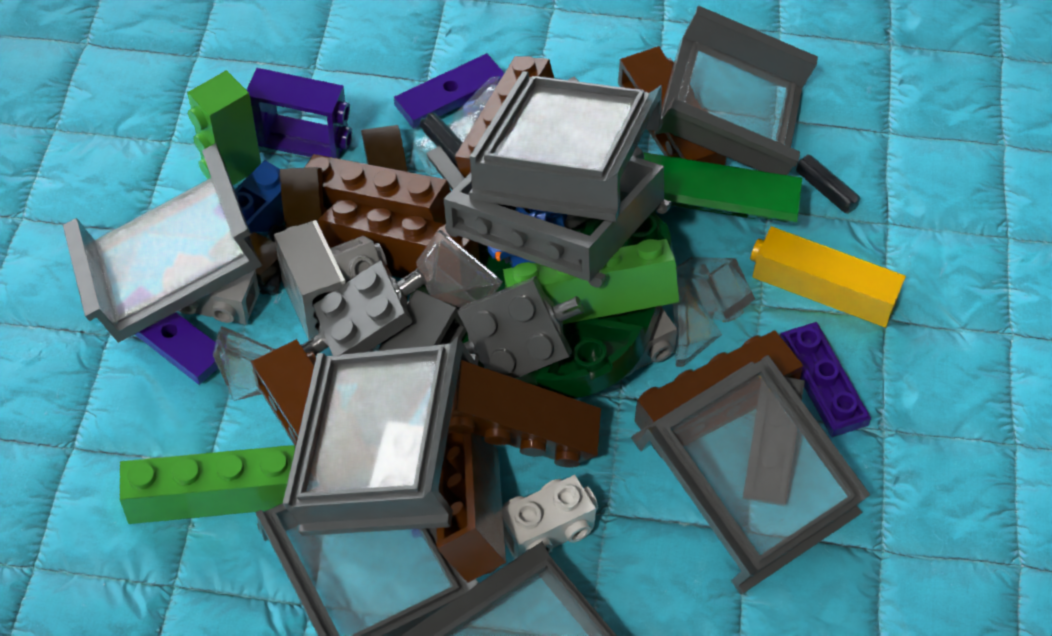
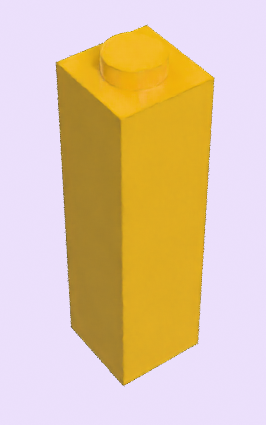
(827, 276)

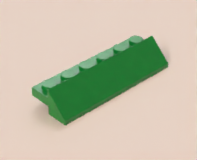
(729, 189)

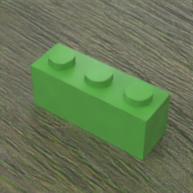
(225, 117)

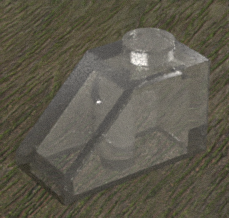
(717, 285)

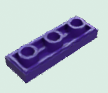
(446, 90)
(182, 346)
(826, 381)

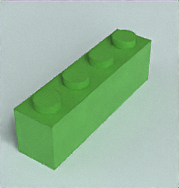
(635, 280)
(204, 484)

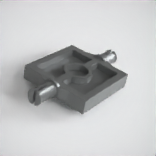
(363, 311)
(518, 328)

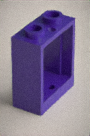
(304, 94)

